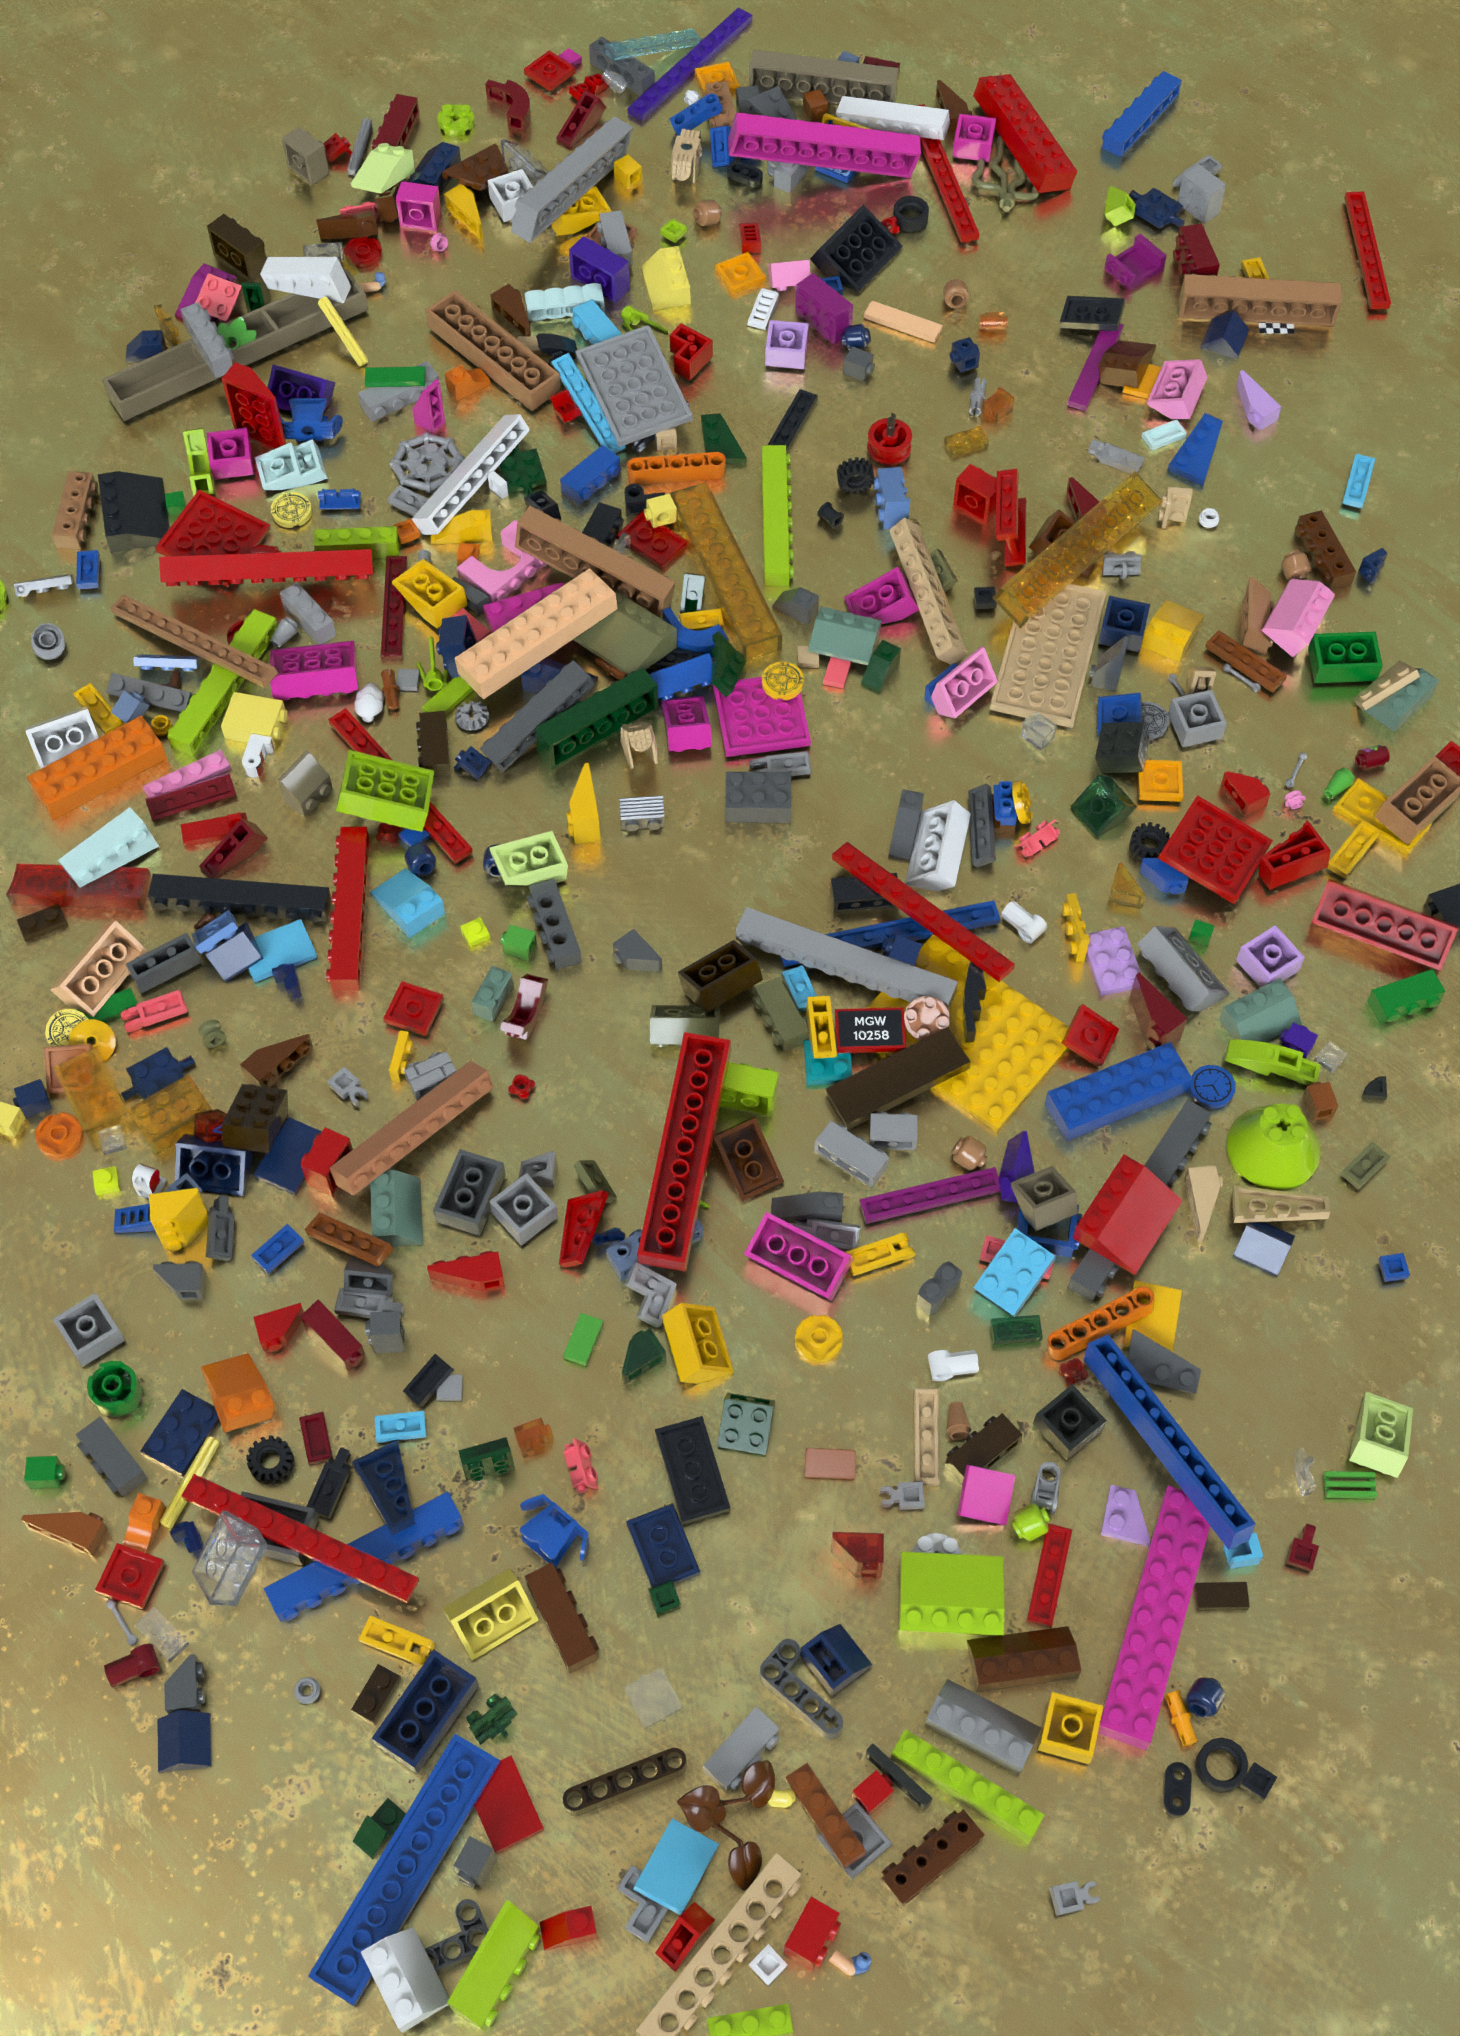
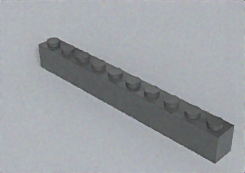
(1164, 1163)

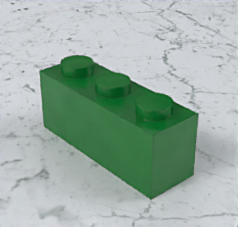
(1406, 996)

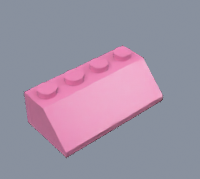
(1298, 614)

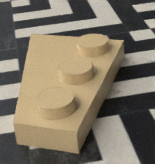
(1387, 684)

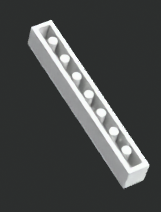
(470, 474)

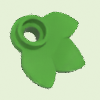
(236, 333)

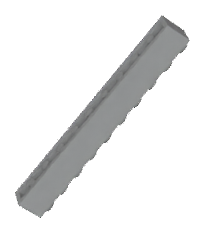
(842, 958)

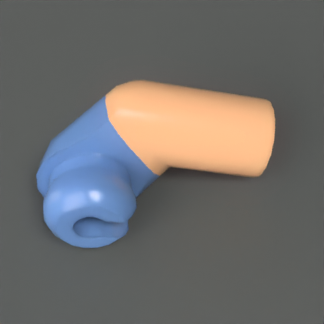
(376, 285)
(852, 1965)

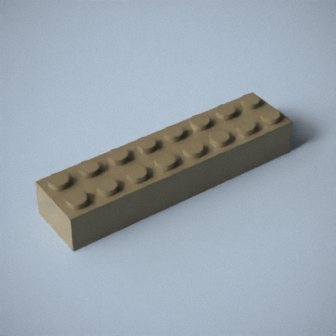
(835, 78)

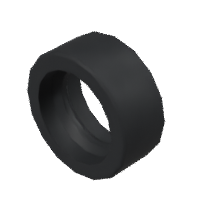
(911, 203)
(1233, 1748)

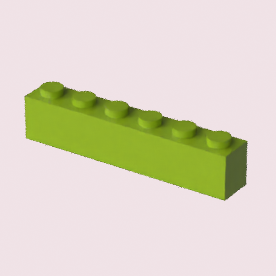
(967, 1786)

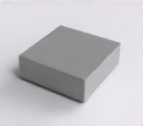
(408, 679)
(451, 1389)

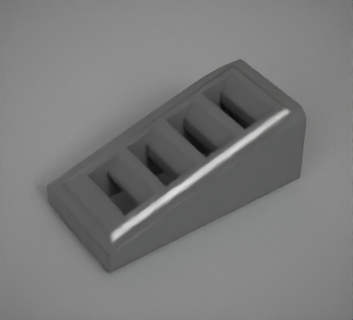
(474, 597)

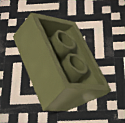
(671, 1022)

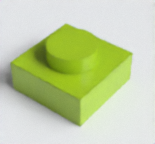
(673, 230)

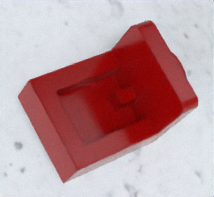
(564, 406)

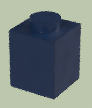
(32, 1098)

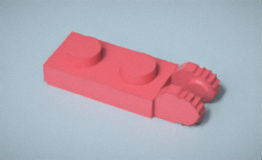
(154, 1011)

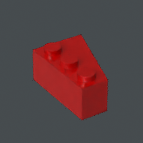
(1294, 858)

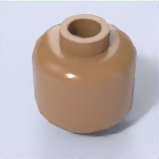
(707, 213)
(956, 293)
(1296, 565)
(969, 1153)

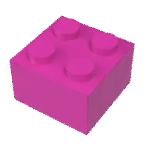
(974, 137)
(418, 206)
(230, 453)

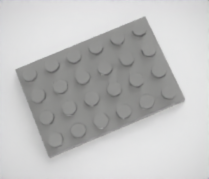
(634, 385)

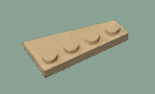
(1273, 1205)

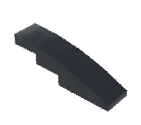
(974, 991)

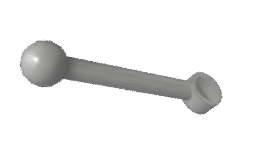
(1173, 679)
(1255, 686)
(1290, 782)
(131, 1638)

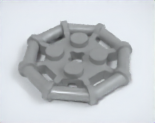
(422, 454)

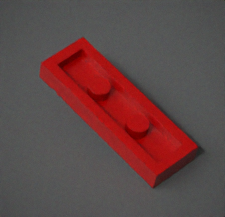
(210, 829)

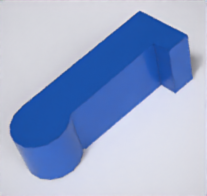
(696, 113)

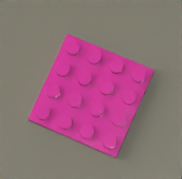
(759, 723)

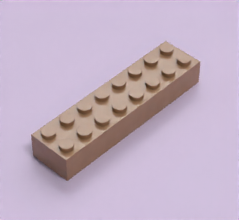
(1260, 299)
(493, 350)
(575, 553)

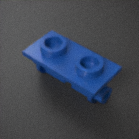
(339, 500)

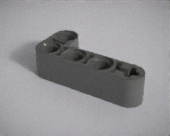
(805, 1693)
(462, 1939)

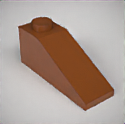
(71, 1528)

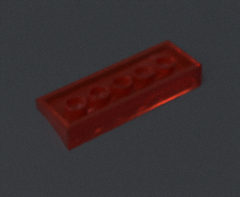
(51, 885)

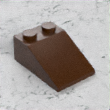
(1125, 363)
(1050, 531)
(747, 1158)

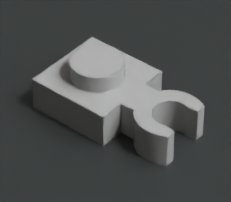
(346, 1084)
(908, 1495)
(1069, 1898)

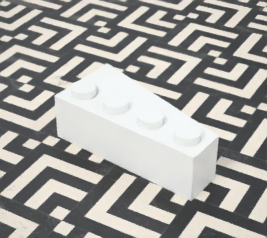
(307, 277)

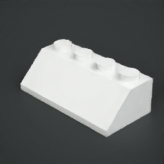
(938, 847)

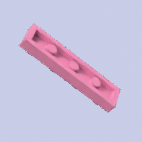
(198, 771)

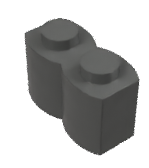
(937, 1289)

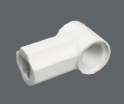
(1028, 925)
(946, 1365)

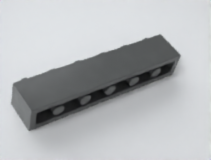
(520, 731)

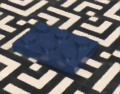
(181, 1432)

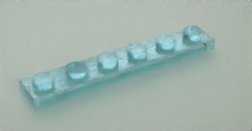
(651, 44)

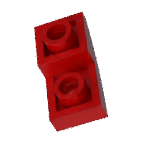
(592, 84)

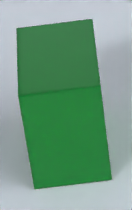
(175, 502)
(1201, 932)

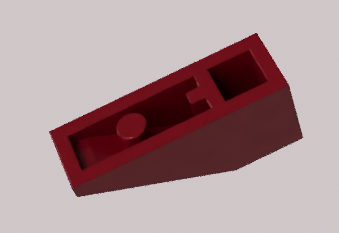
(582, 119)
(1080, 498)
(234, 848)

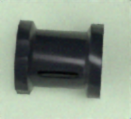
(828, 513)

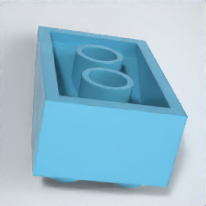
(409, 902)

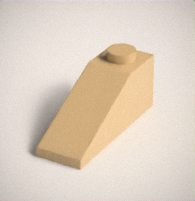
(1202, 1190)

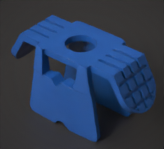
(309, 421)
(551, 1530)

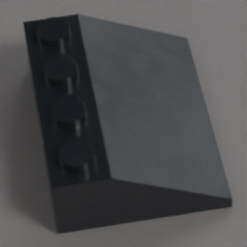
(857, 250)
(133, 510)

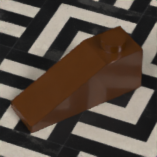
(951, 101)
(387, 205)
(348, 225)
(509, 305)

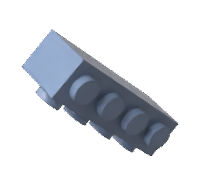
(624, 1253)

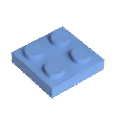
(220, 928)

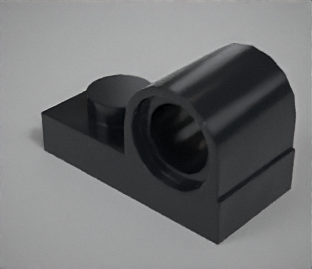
(636, 500)
(542, 501)

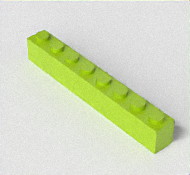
(775, 515)
(217, 689)

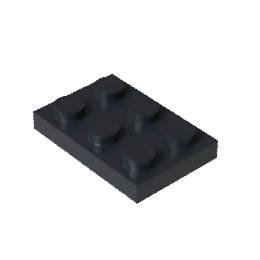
(1092, 313)

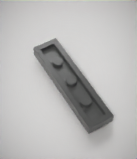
(154, 694)
(982, 825)

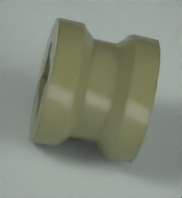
(212, 1034)

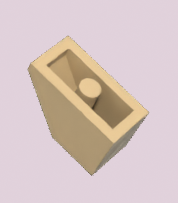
(1200, 679)

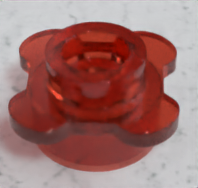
(385, 828)
(1077, 1365)

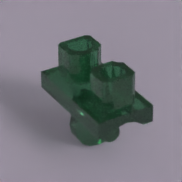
(493, 1721)

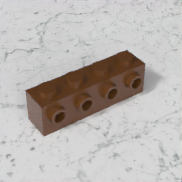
(1325, 550)
(931, 1858)

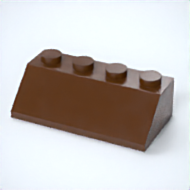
(1023, 1659)

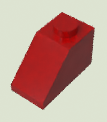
(1246, 792)
(278, 1326)
(568, 1928)
(684, 1936)

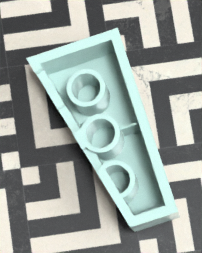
(109, 848)

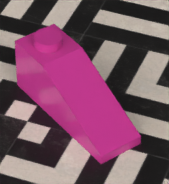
(429, 408)

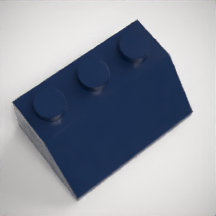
(433, 163)
(538, 675)
(212, 1165)

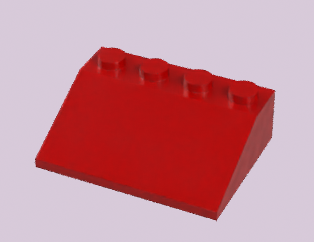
(253, 406)
(1127, 1215)

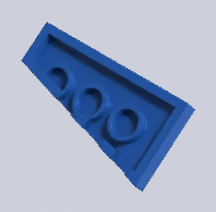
(1197, 451)

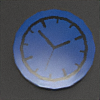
(1212, 1087)

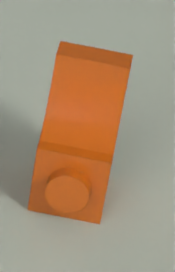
(465, 382)
(144, 1522)

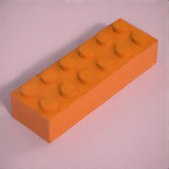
(97, 767)

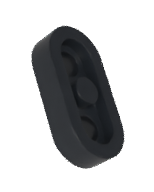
(745, 174)
(1176, 1789)

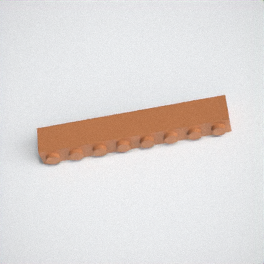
(411, 1128)

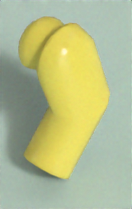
(782, 1798)

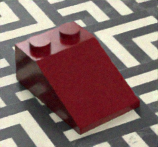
(1156, 1016)

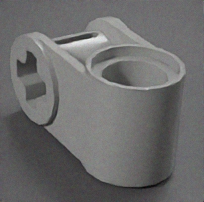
(1046, 1492)

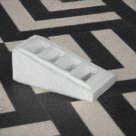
(767, 298)

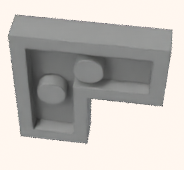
(656, 1292)
(647, 1914)

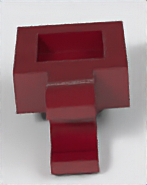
(1302, 1551)

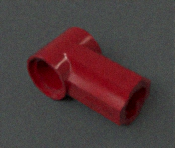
(140, 1663)

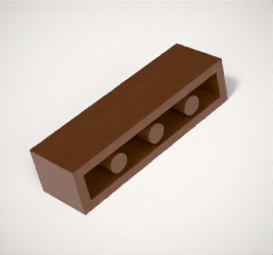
(561, 1617)

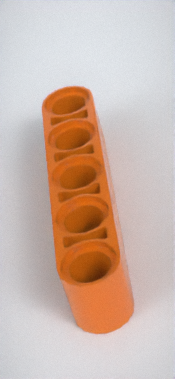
(676, 468)
(1106, 1313)

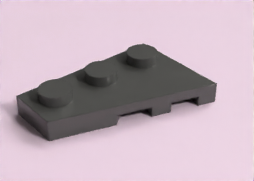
(1161, 1365)

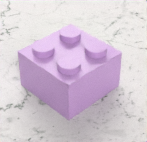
(786, 344)
(1270, 957)

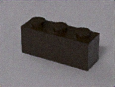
(433, 743)
(984, 1447)

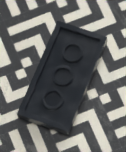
(692, 1470)

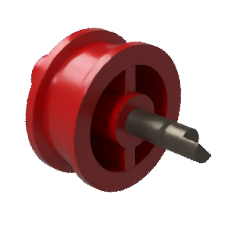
(889, 441)

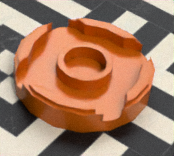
(59, 1135)

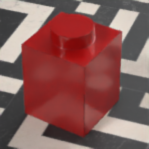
(873, 1792)

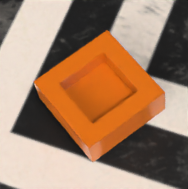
(407, 531)
(466, 550)

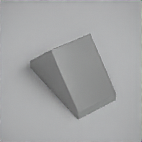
(541, 1169)

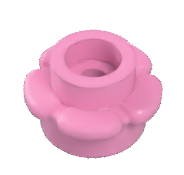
(439, 242)
(1294, 799)

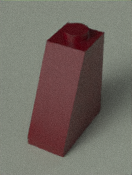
(332, 1335)

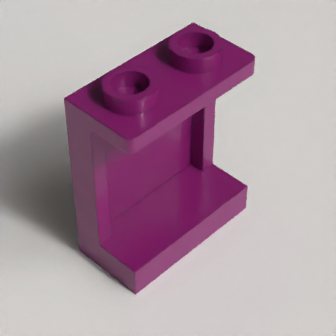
(1136, 263)

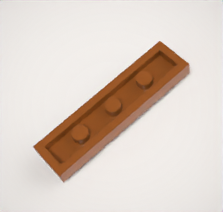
(1245, 661)
(349, 1239)
(825, 1815)

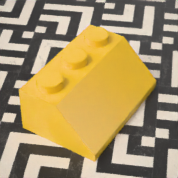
(178, 1217)
(697, 1343)

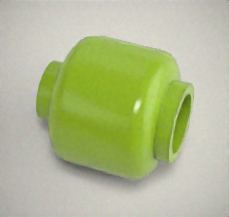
(1031, 1522)

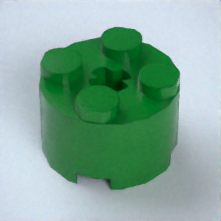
(118, 1401)

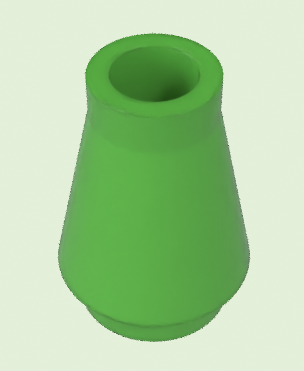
(1339, 782)

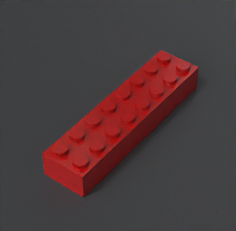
(1025, 133)

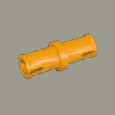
(1181, 1718)

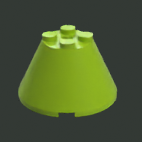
(1273, 1147)

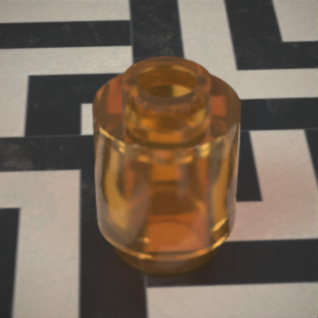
(993, 322)

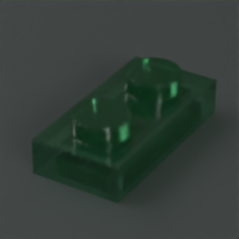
(1016, 1329)

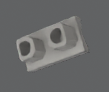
(1122, 564)

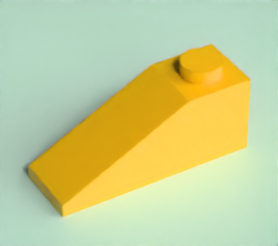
(462, 204)
(466, 528)
(821, 1027)

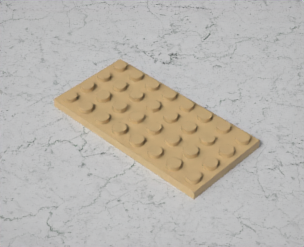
(1050, 658)

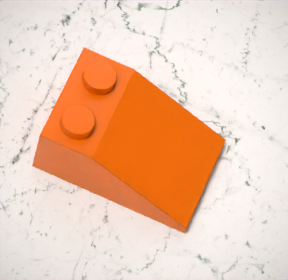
(238, 1392)

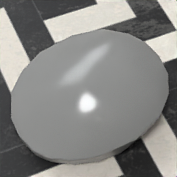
(48, 641)

